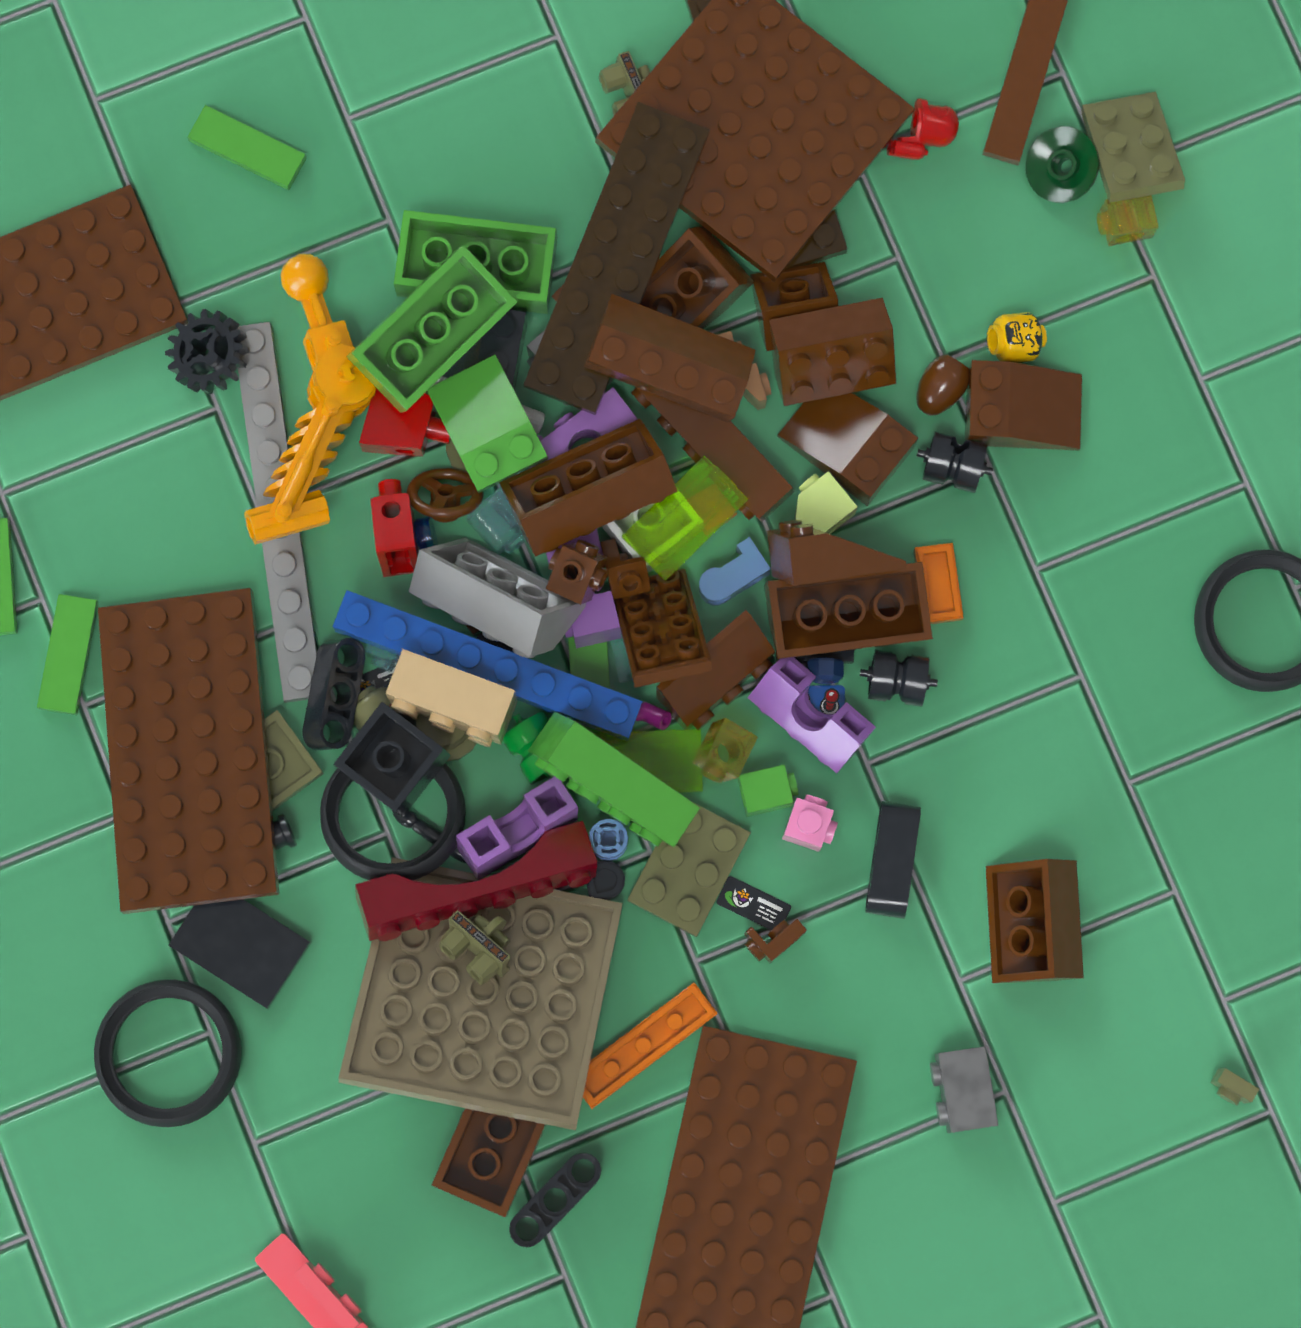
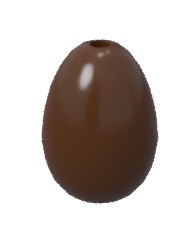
(942, 385)

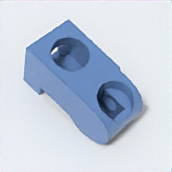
(724, 583)

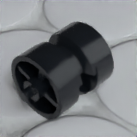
(954, 462)
(905, 678)

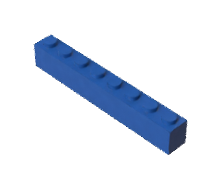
(532, 681)

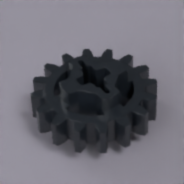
(224, 352)

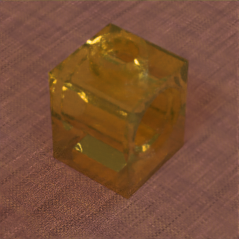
(1127, 220)
(739, 746)

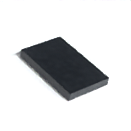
(241, 947)

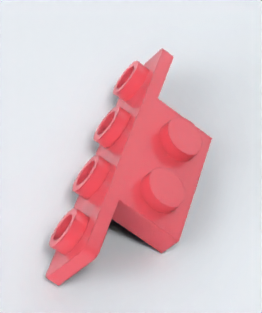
(308, 1286)

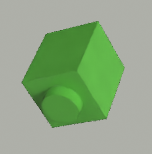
(767, 790)

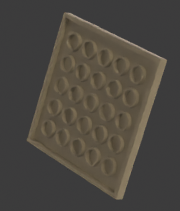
(493, 1047)

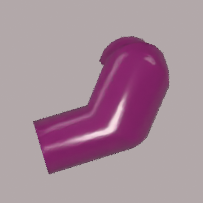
(654, 716)

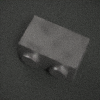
(964, 1090)

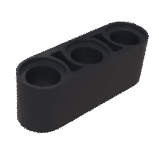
(346, 680)
(893, 859)
(536, 1206)

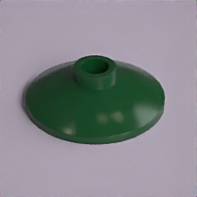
(1046, 159)

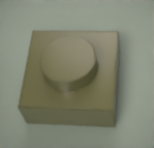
(1233, 1087)

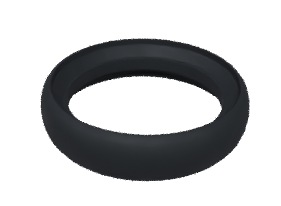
(1204, 622)
(410, 869)
(106, 1039)

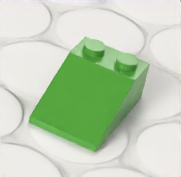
(487, 423)

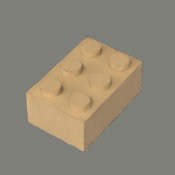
(451, 698)

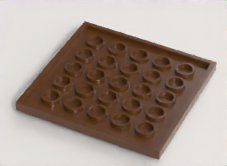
(784, 124)

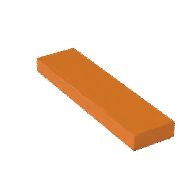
(646, 1043)

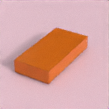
(941, 582)

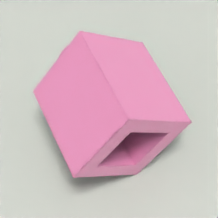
(810, 823)

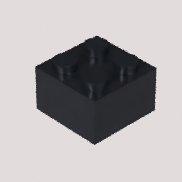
(392, 759)

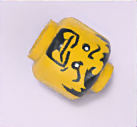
(1016, 337)

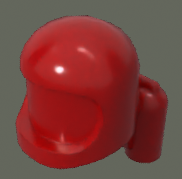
(929, 127)

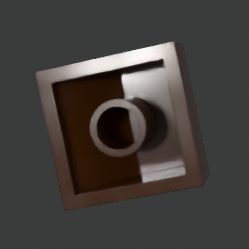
(793, 293)

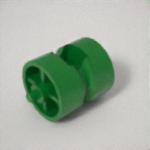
(520, 739)

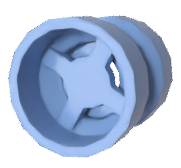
(608, 845)

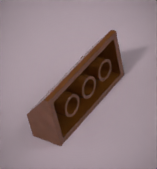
(671, 358)
(588, 487)
(848, 612)

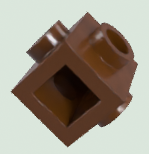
(577, 571)

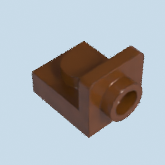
(624, 575)
(781, 939)

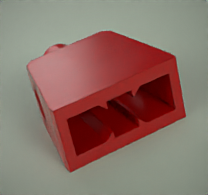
(401, 433)
(394, 529)

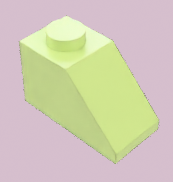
(824, 503)

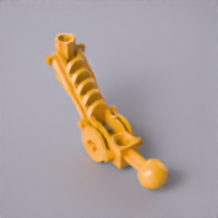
(337, 397)

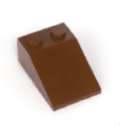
(695, 280)
(1023, 406)
(850, 441)
(811, 556)

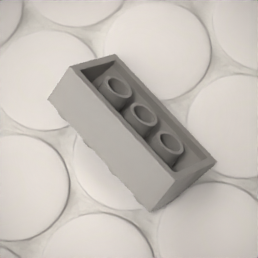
(493, 596)

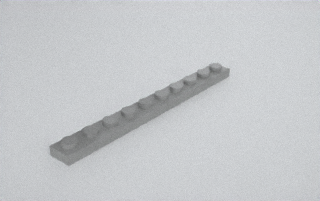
(283, 555)

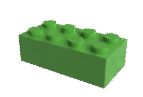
(514, 253)
(432, 329)
(607, 775)

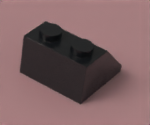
(504, 341)

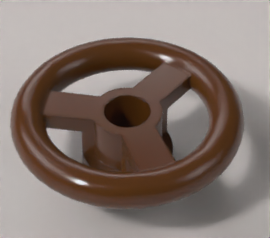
(444, 497)

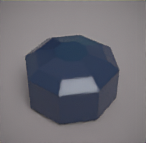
(826, 670)

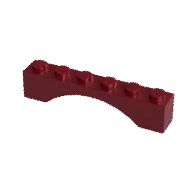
(400, 904)

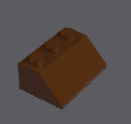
(735, 656)
(1034, 921)

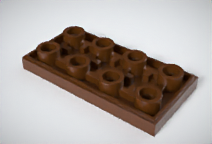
(663, 631)

